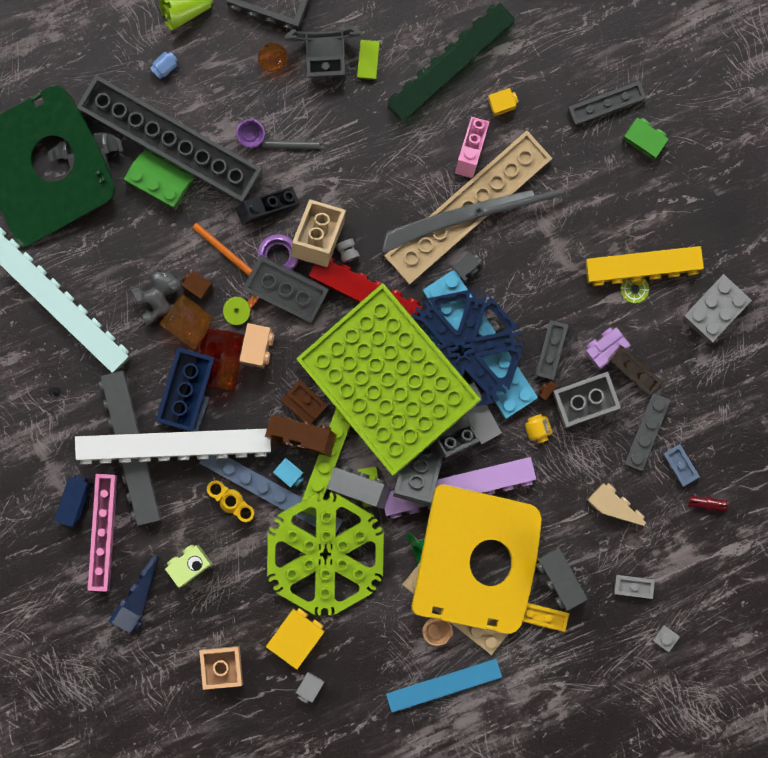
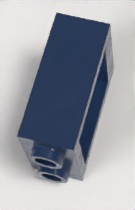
(73, 501)

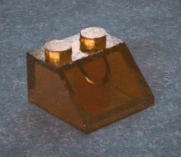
(187, 321)

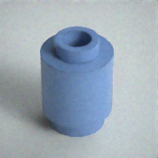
(164, 65)

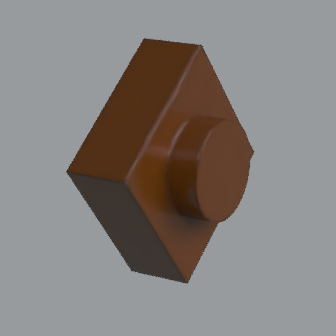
(546, 390)

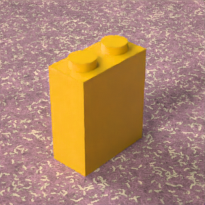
(295, 638)

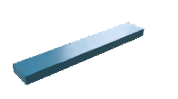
(444, 685)

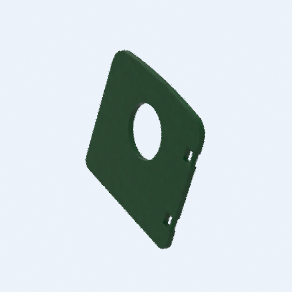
(42, 206)

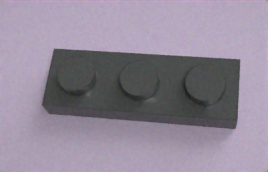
(551, 350)

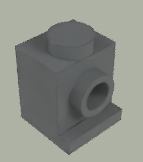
(467, 266)

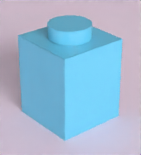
(289, 473)

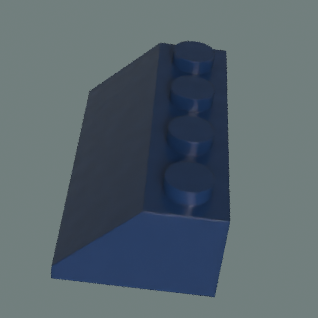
(185, 389)

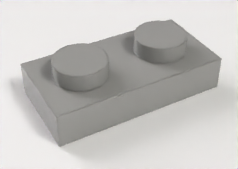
(634, 586)

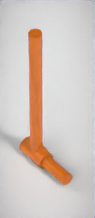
(228, 254)

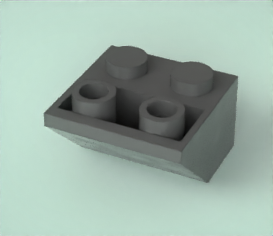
(456, 438)

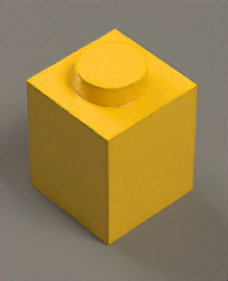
(502, 101)

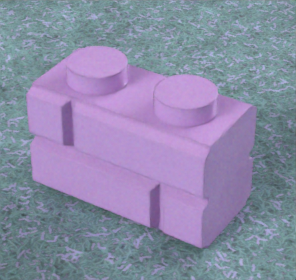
(604, 348)

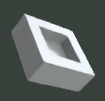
(666, 638)

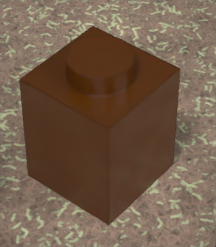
(196, 284)

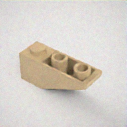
(609, 504)

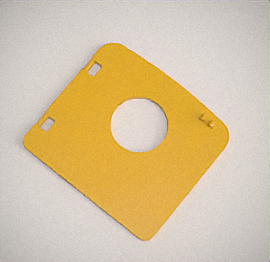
(455, 527)

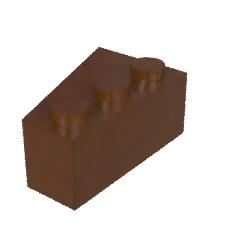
(301, 435)

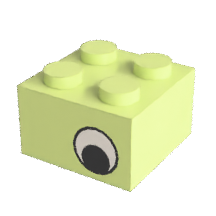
(188, 566)

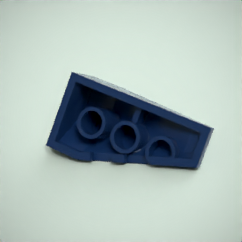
(131, 609)

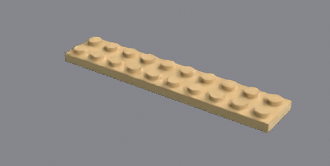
(498, 179)

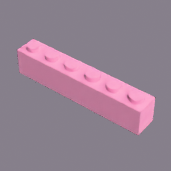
(102, 532)

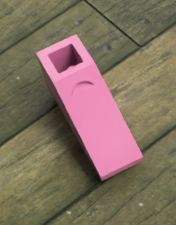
(472, 147)

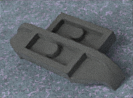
(105, 141)

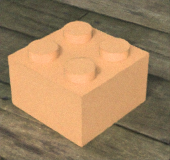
(256, 346)
(221, 667)

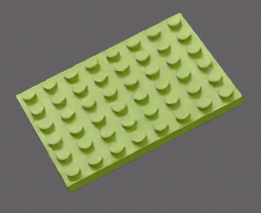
(388, 379)

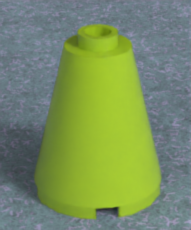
(181, 11)

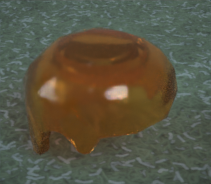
(272, 57)

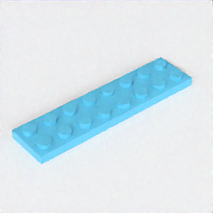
(520, 391)

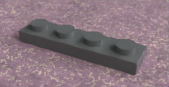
(607, 103)
(647, 432)

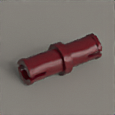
(708, 503)

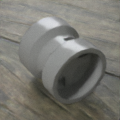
(347, 255)

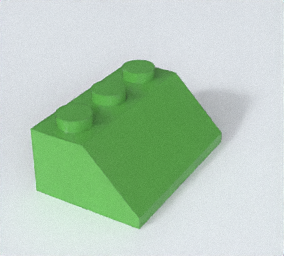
(158, 179)

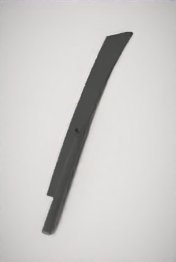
(414, 230)

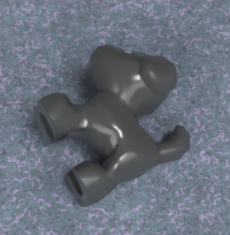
(163, 284)

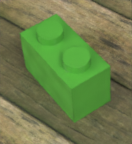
(645, 138)

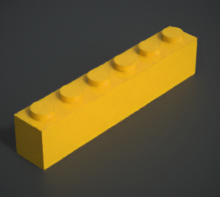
(645, 264)

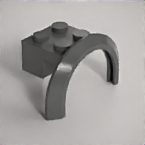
(324, 51)

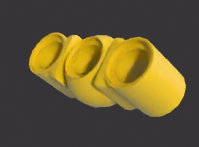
(224, 494)

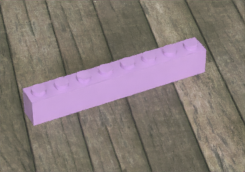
(481, 481)

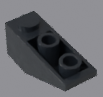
(266, 205)

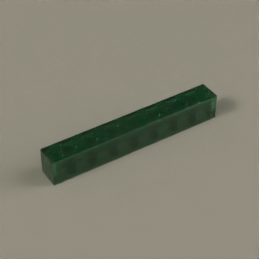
(451, 62)

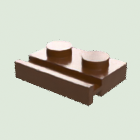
(304, 402)

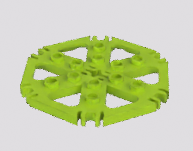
(309, 560)

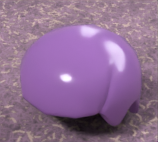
(250, 133)

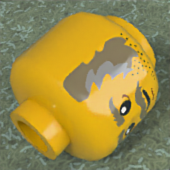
(538, 428)

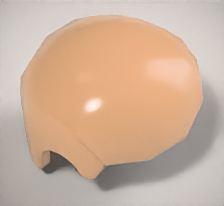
(437, 631)

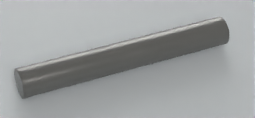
(291, 144)

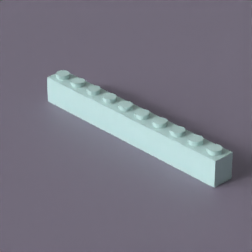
(61, 305)

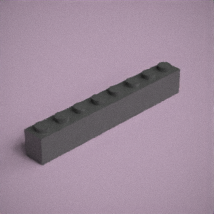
(137, 473)

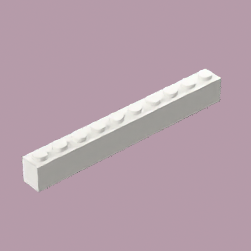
(171, 445)

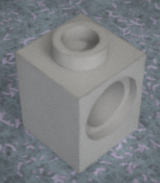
(309, 688)

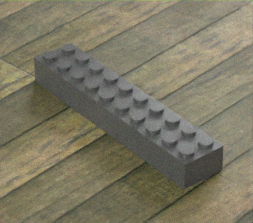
(169, 139)

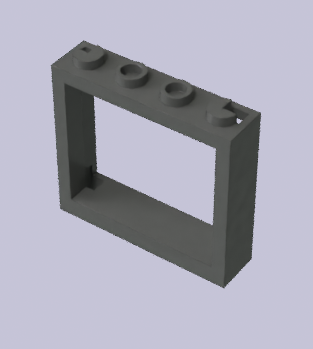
(270, 16)

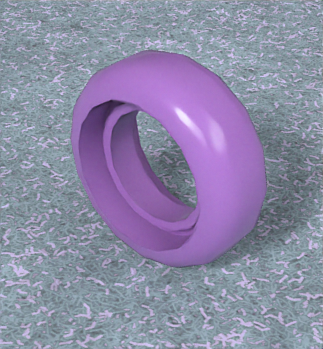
(275, 240)

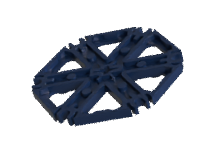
(480, 345)

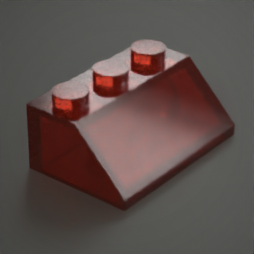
(226, 349)

